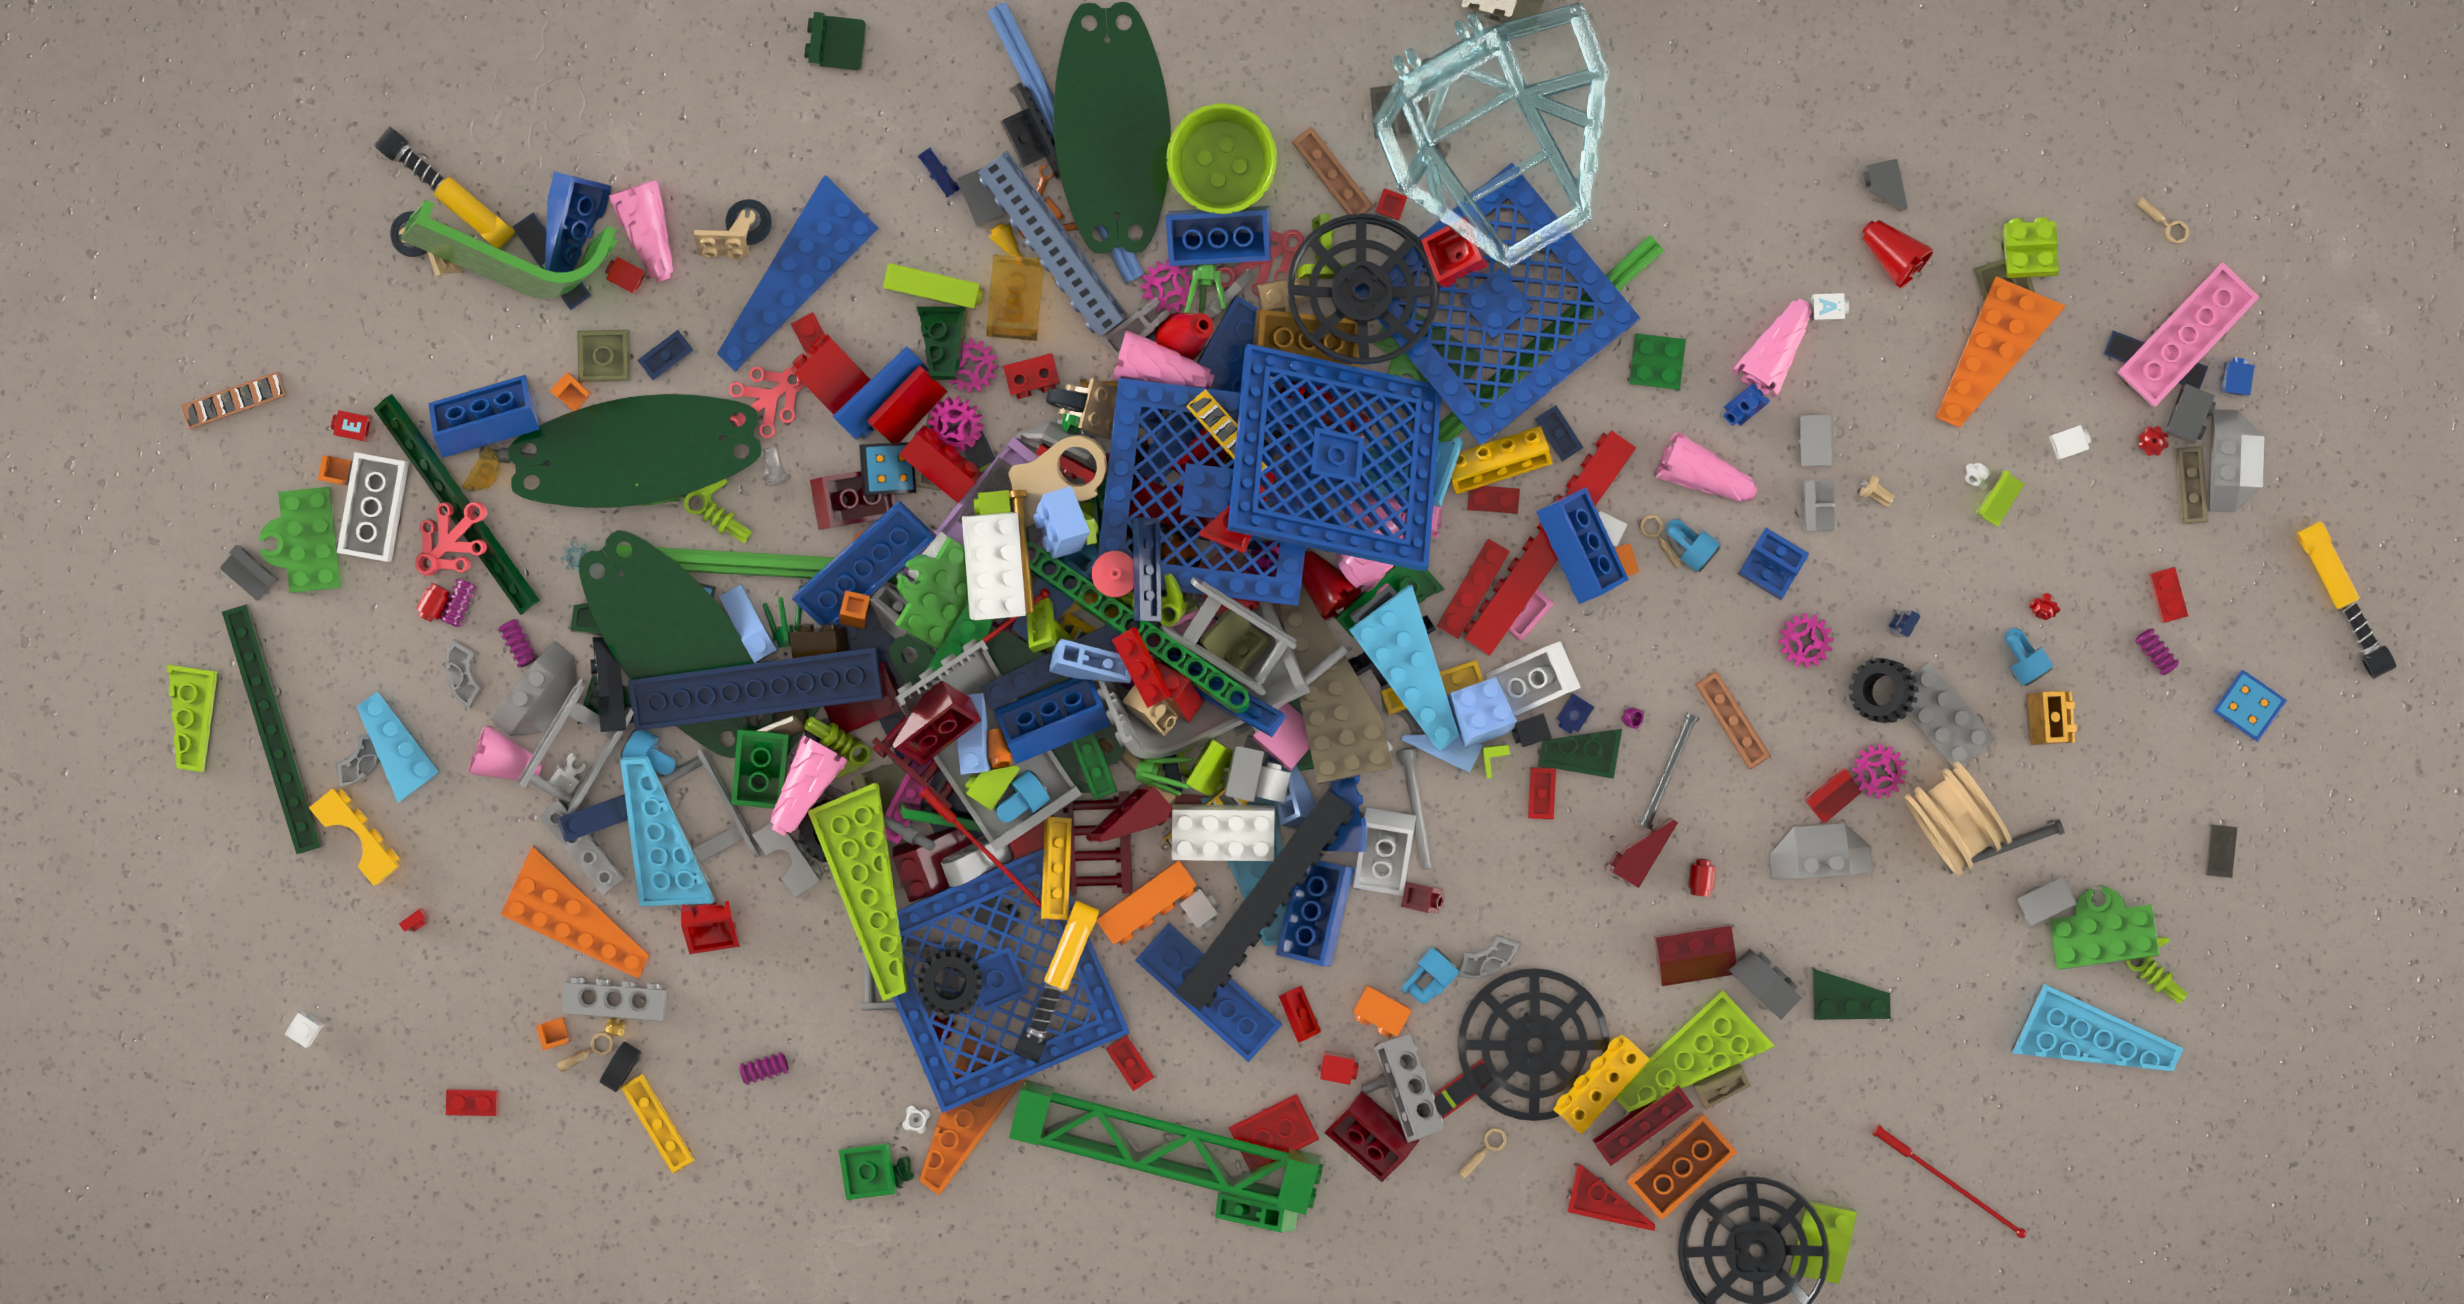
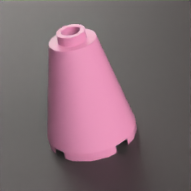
(499, 756)

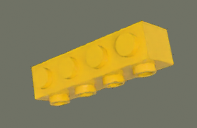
(1500, 460)
(1600, 1084)

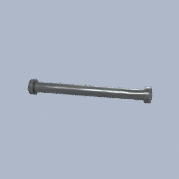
(1668, 770)
(2018, 842)

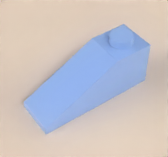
(748, 624)
(1087, 663)
(974, 743)
(1453, 753)
(1298, 798)

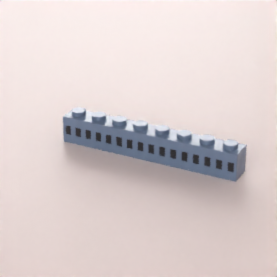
(1052, 244)

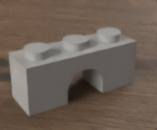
(802, 873)

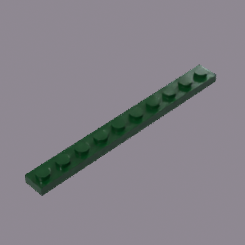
(447, 490)
(272, 729)

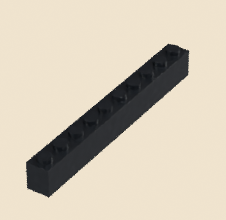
(1265, 898)

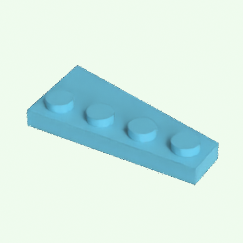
(398, 752)

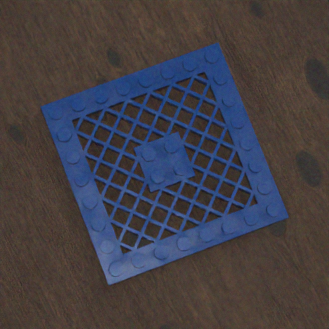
(1498, 305)
(1335, 458)
(1204, 492)
(1000, 984)

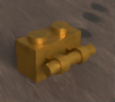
(2051, 717)

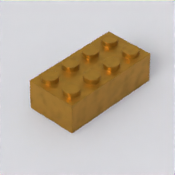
(1280, 332)

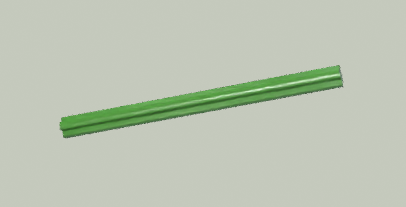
(1619, 277)
(745, 563)

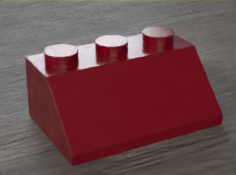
(1695, 954)
(1371, 1136)

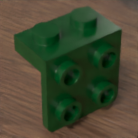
(835, 42)

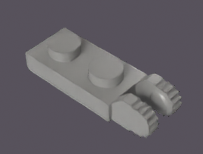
(1137, 322)

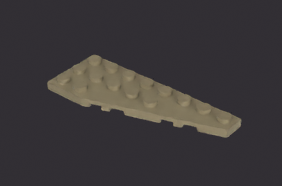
(1338, 715)

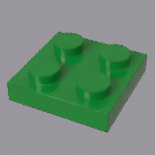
(1657, 361)
(867, 1171)

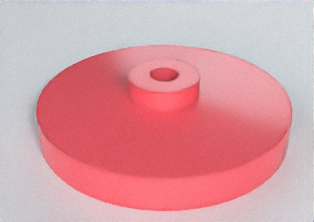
(1113, 574)

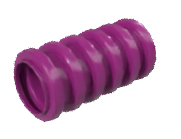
(458, 602)
(517, 643)
(2157, 651)
(764, 1068)

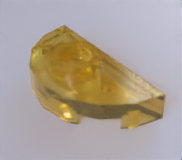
(484, 471)

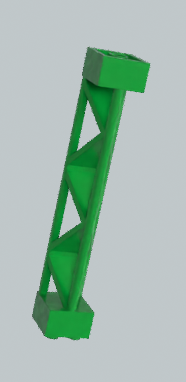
(1297, 1183)

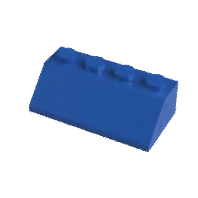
(1214, 238)
(864, 404)
(483, 416)
(1582, 545)
(1051, 718)
(1316, 914)

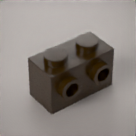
(816, 641)

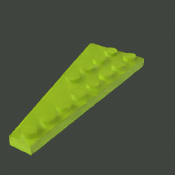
(858, 856)

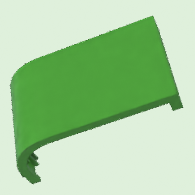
(498, 264)

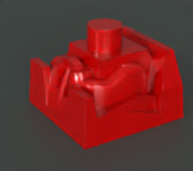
(1452, 255)
(708, 927)

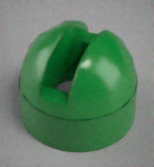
(1070, 421)

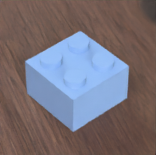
(1061, 522)
(1481, 712)

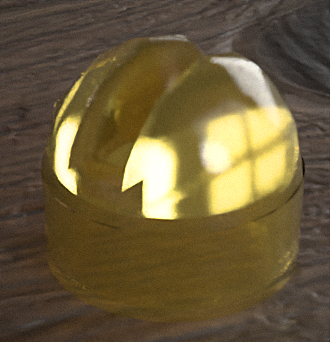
(615, 1029)

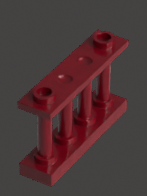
(883, 749)
(1121, 854)
(1641, 1125)

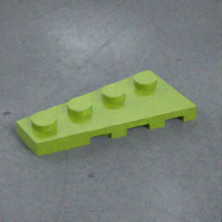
(192, 706)

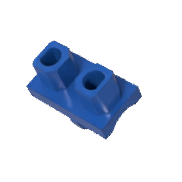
(1745, 405)

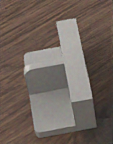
(1815, 440)
(1818, 505)
(1243, 773)
(2046, 901)

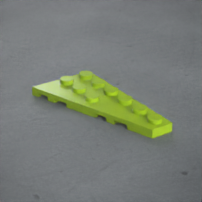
(1705, 1046)

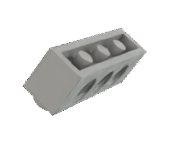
(585, 851)
(574, 1002)
(1404, 1100)

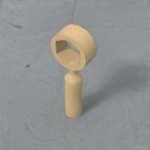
(2159, 217)
(1664, 544)
(582, 1054)
(1479, 1155)

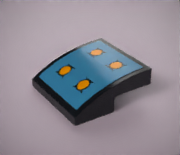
(885, 470)

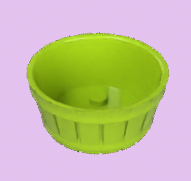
(1221, 158)

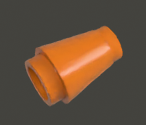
(998, 750)

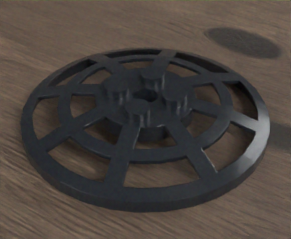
(1366, 274)
(1520, 1033)
(1748, 1233)

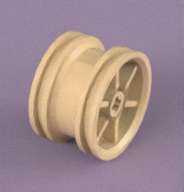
(1958, 819)

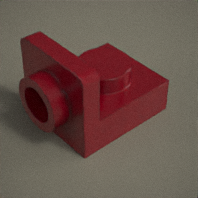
(1422, 898)

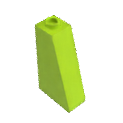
(932, 286)

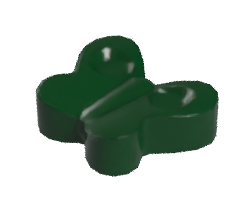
(902, 1171)

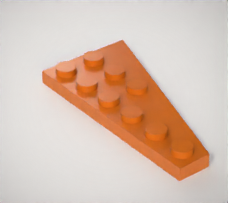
(2001, 335)
(560, 910)
(965, 1125)

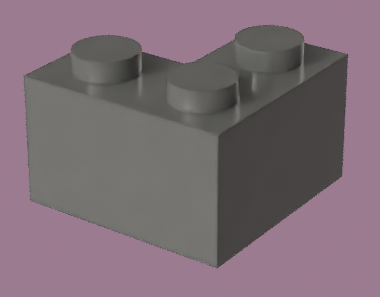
(1766, 983)

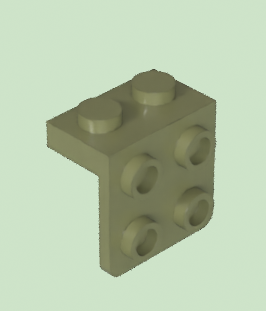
(1235, 641)
(888, 780)

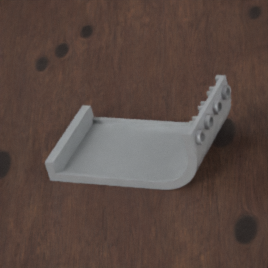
(968, 674)
(1281, 686)

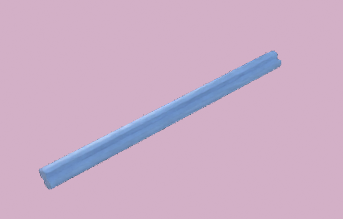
(1044, 102)

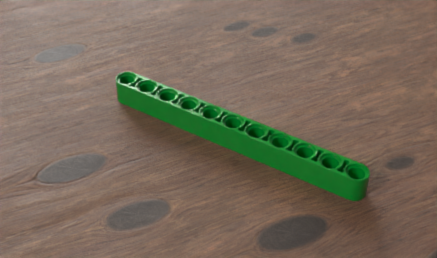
(1146, 629)

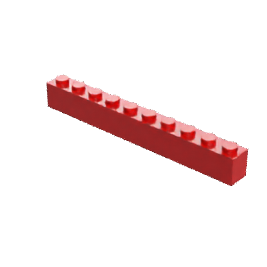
(1539, 557)

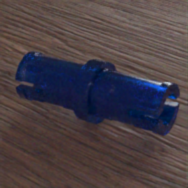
(938, 172)

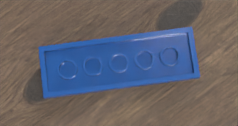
(865, 563)
(1232, 1015)

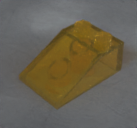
(1014, 297)

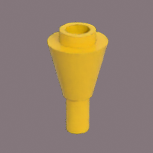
(1004, 238)

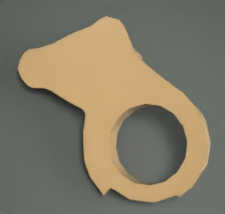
(1045, 476)

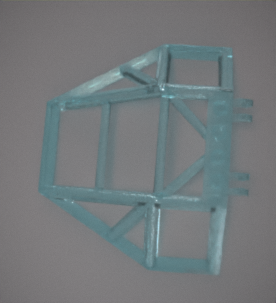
(1462, 60)

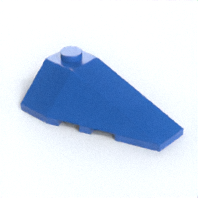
(571, 214)
(1353, 835)

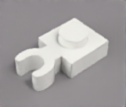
(565, 777)

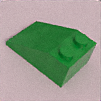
(759, 768)

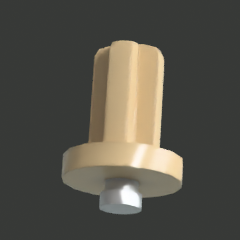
(1876, 491)

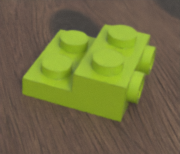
(2031, 248)

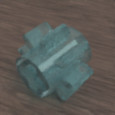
(569, 557)

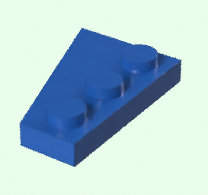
(1060, 602)

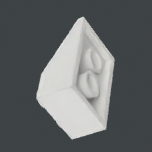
(1536, 678)
(1387, 852)

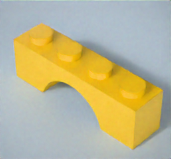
(376, 860)

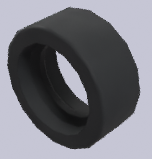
(620, 1066)

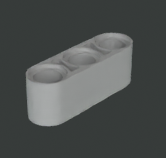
(972, 862)

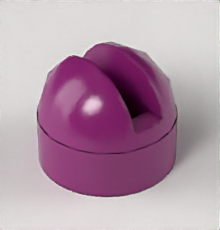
(1637, 719)

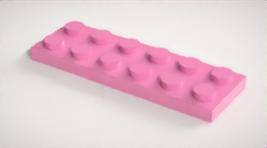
(2188, 334)

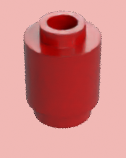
(432, 602)
(1701, 877)

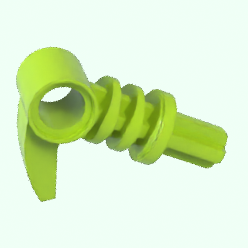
(717, 516)
(1173, 600)
(841, 742)
(2155, 975)

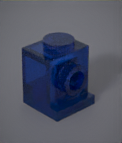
(1578, 704)

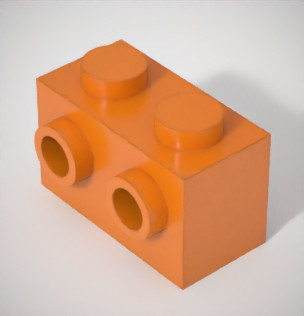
(1381, 1011)

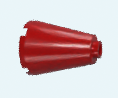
(1896, 251)
(1185, 333)
(1327, 585)

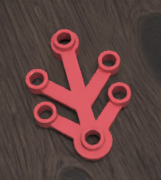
(1276, 250)
(769, 397)
(448, 541)

